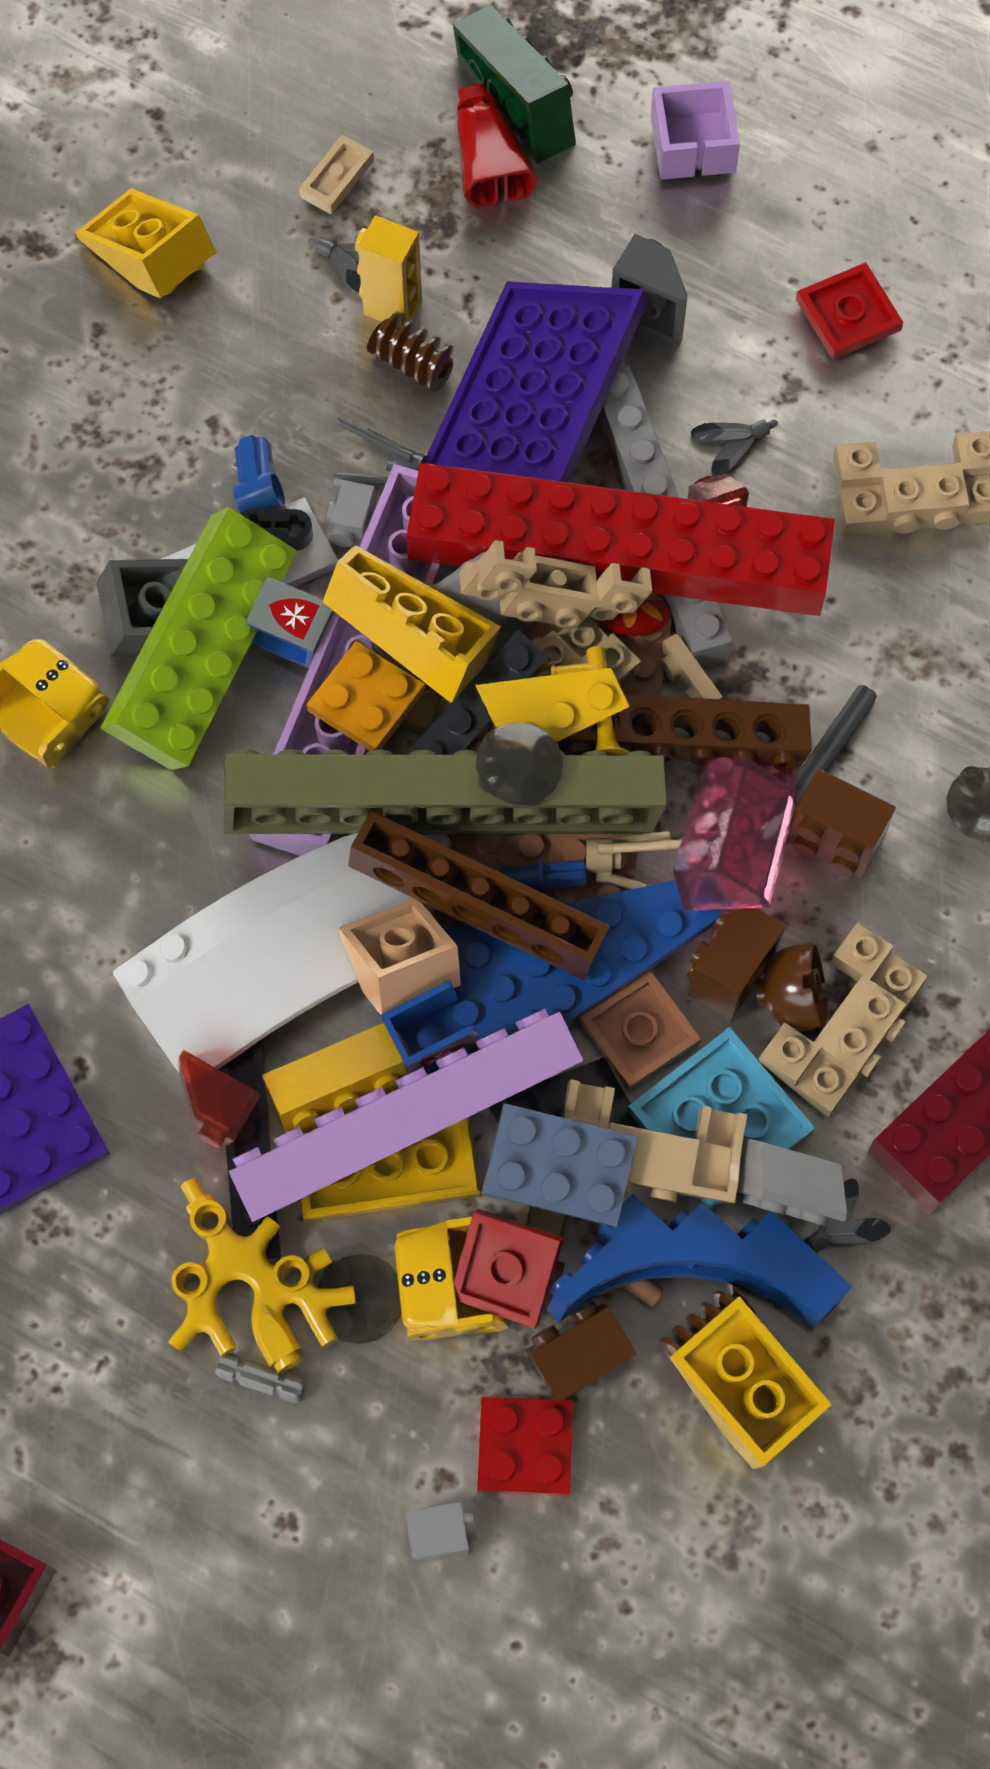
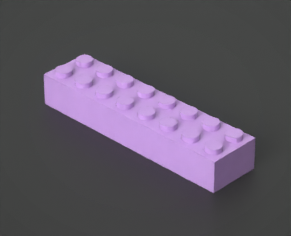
(404, 1116)

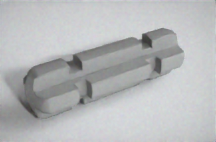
(260, 1378)

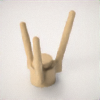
(605, 854)

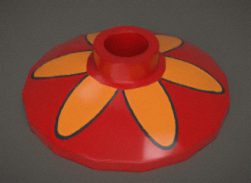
(647, 619)

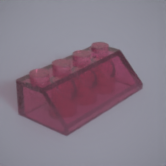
(733, 837)

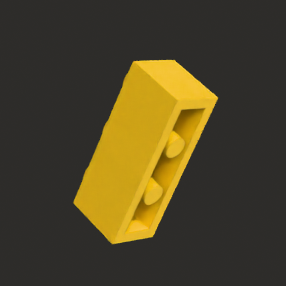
(389, 270)
(334, 1078)

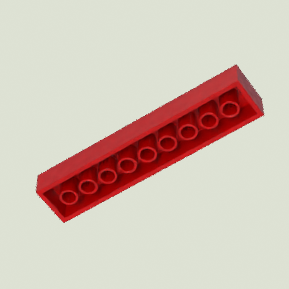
(686, 543)

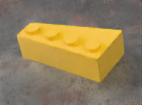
(411, 621)

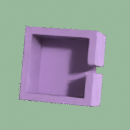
(694, 129)

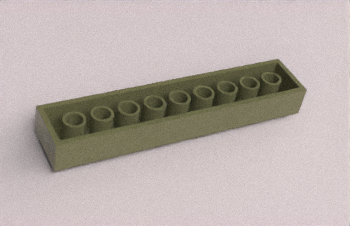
(434, 794)

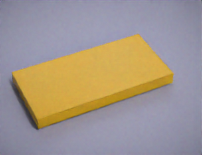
(422, 1174)

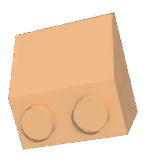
(400, 954)

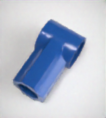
(256, 474)

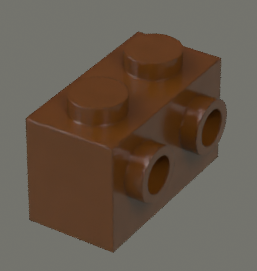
(580, 1350)

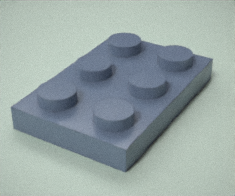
(559, 1165)

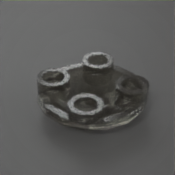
(519, 764)
(970, 803)
(376, 1298)

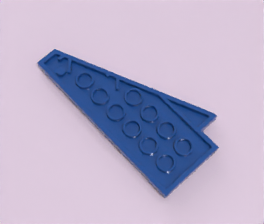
(509, 984)

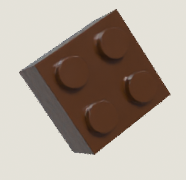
(839, 824)
(734, 959)

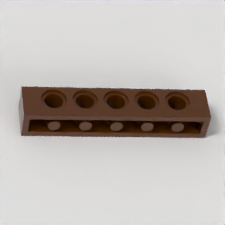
(783, 722)
(477, 895)

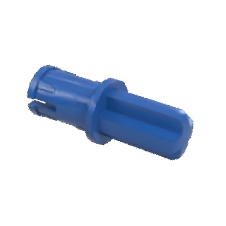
(548, 874)

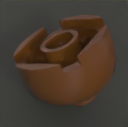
(794, 988)

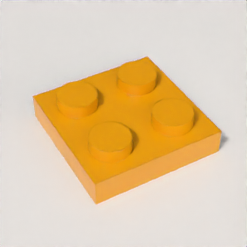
(365, 697)

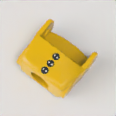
(47, 702)
(426, 1275)

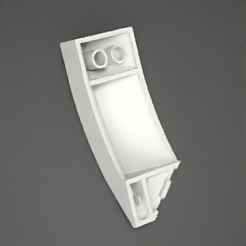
(255, 956)

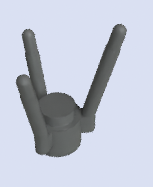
(398, 454)

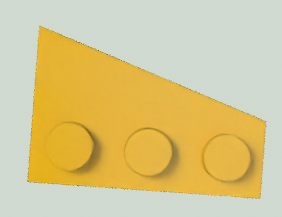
(555, 702)

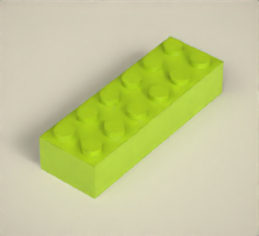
(197, 641)

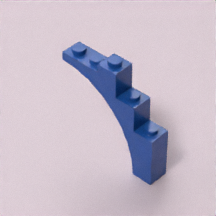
(699, 1245)

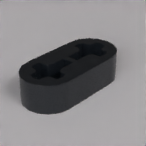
(279, 523)

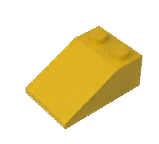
(149, 241)
(749, 1384)

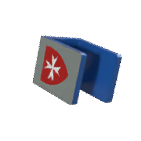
(288, 621)
(419, 1008)

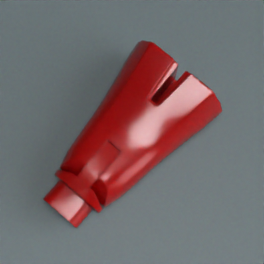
(490, 151)

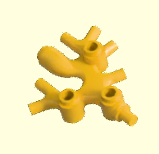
(246, 1259)

